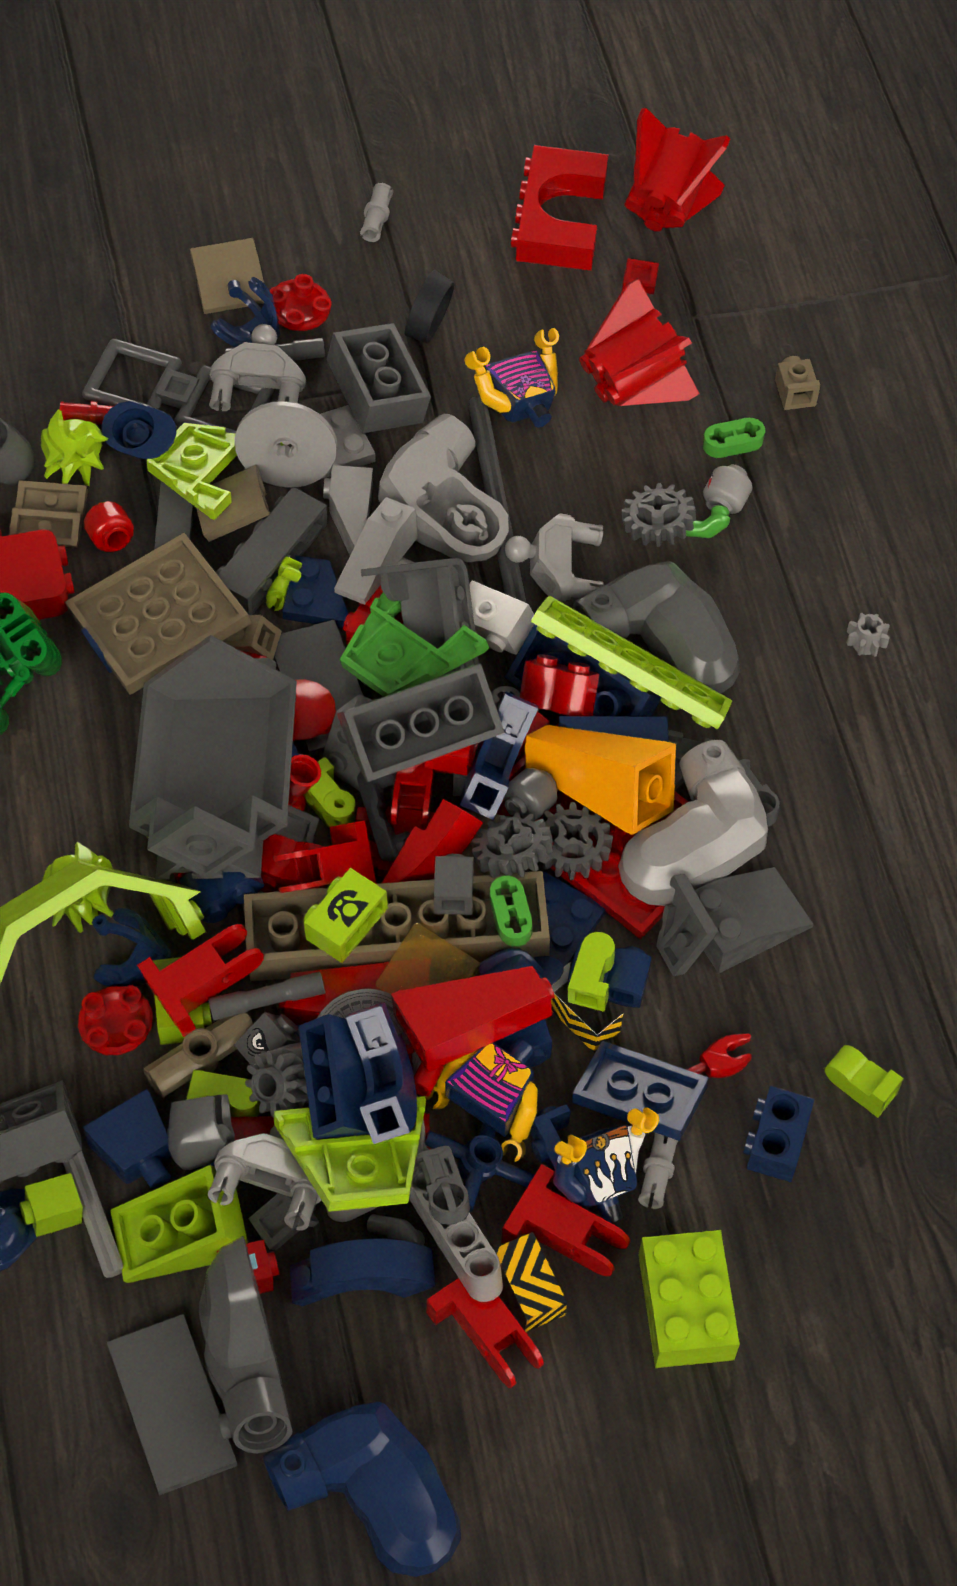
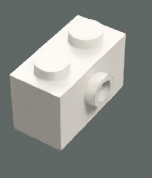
(500, 618)

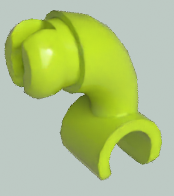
(277, 592)

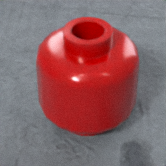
(108, 526)

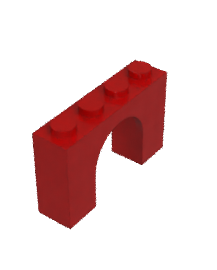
(554, 174)

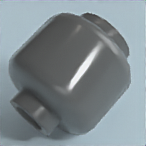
(531, 793)

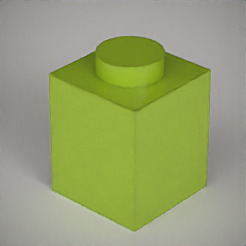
(52, 1205)

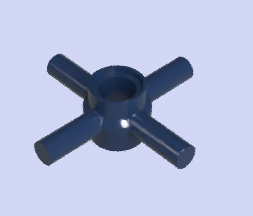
(472, 1169)

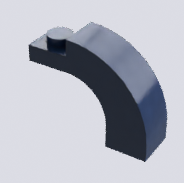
(496, 756)
(391, 1088)
(362, 1265)

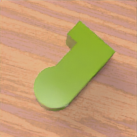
(327, 799)
(592, 963)
(863, 1079)
(213, 1084)

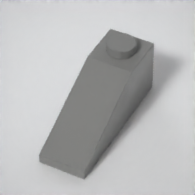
(349, 500)
(381, 543)

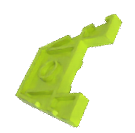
(194, 462)
(353, 1169)

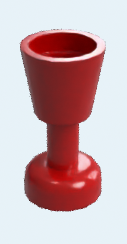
(303, 776)

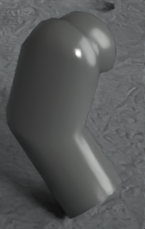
(394, 1229)

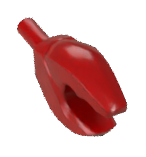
(717, 1062)

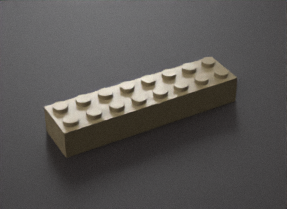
(277, 926)

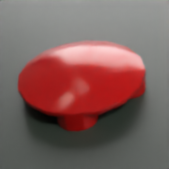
(301, 303)
(313, 710)
(115, 1019)

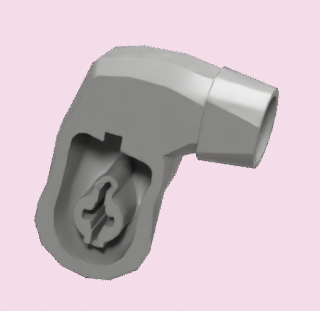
(449, 509)
(702, 837)

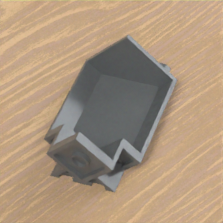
(213, 761)

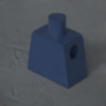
(132, 1141)

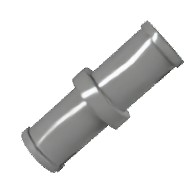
(376, 212)
(658, 1170)

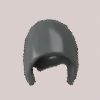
(15, 455)
(199, 1130)

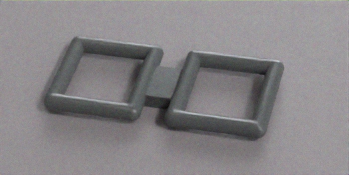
(172, 388)

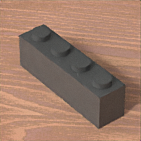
(285, 533)

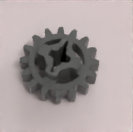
(659, 514)
(573, 842)
(512, 845)

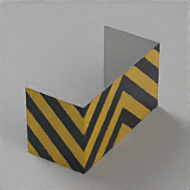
(576, 1025)
(532, 1280)

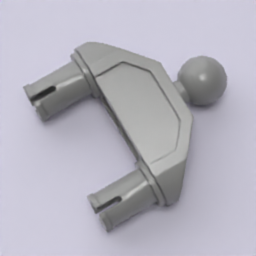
(257, 366)
(552, 556)
(268, 1164)

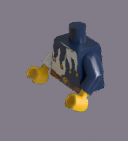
(602, 1164)

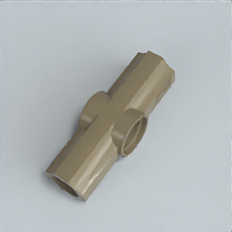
(178, 1065)

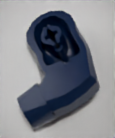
(383, 1479)

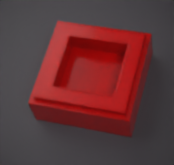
(644, 271)

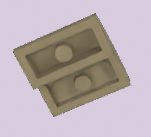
(220, 264)
(246, 506)
(52, 508)

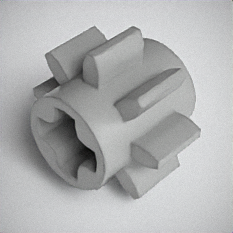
(868, 634)

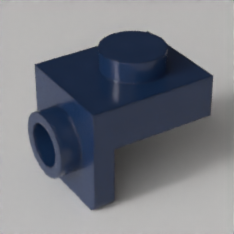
(544, 1131)

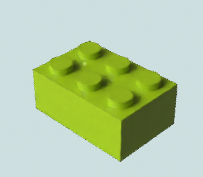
(688, 1299)

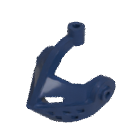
(267, 315)
(148, 945)

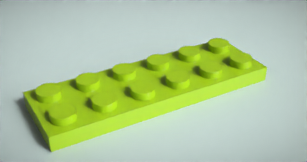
(641, 667)

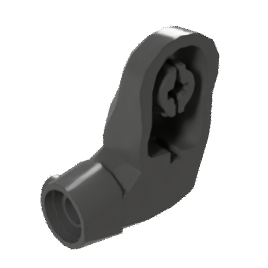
(672, 617)
(242, 1354)

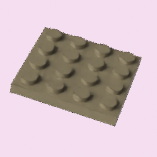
(157, 611)

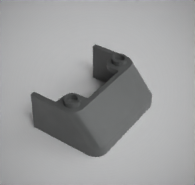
(432, 598)

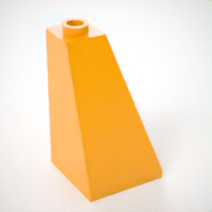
(610, 774)

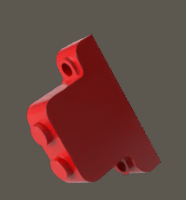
(34, 572)

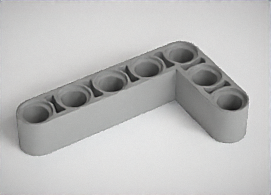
(467, 1261)

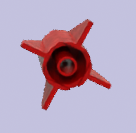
(672, 173)
(638, 356)

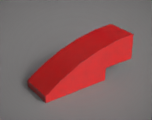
(446, 834)

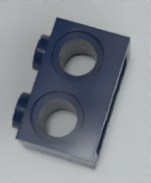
(783, 1134)

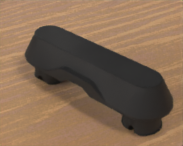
(375, 805)

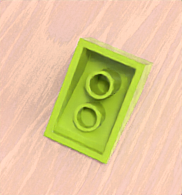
(175, 1227)

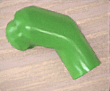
(712, 525)

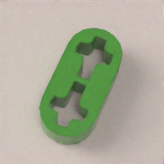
(733, 437)
(518, 909)

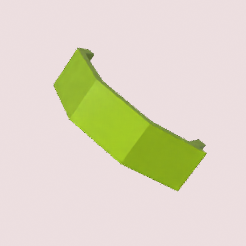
(80, 879)

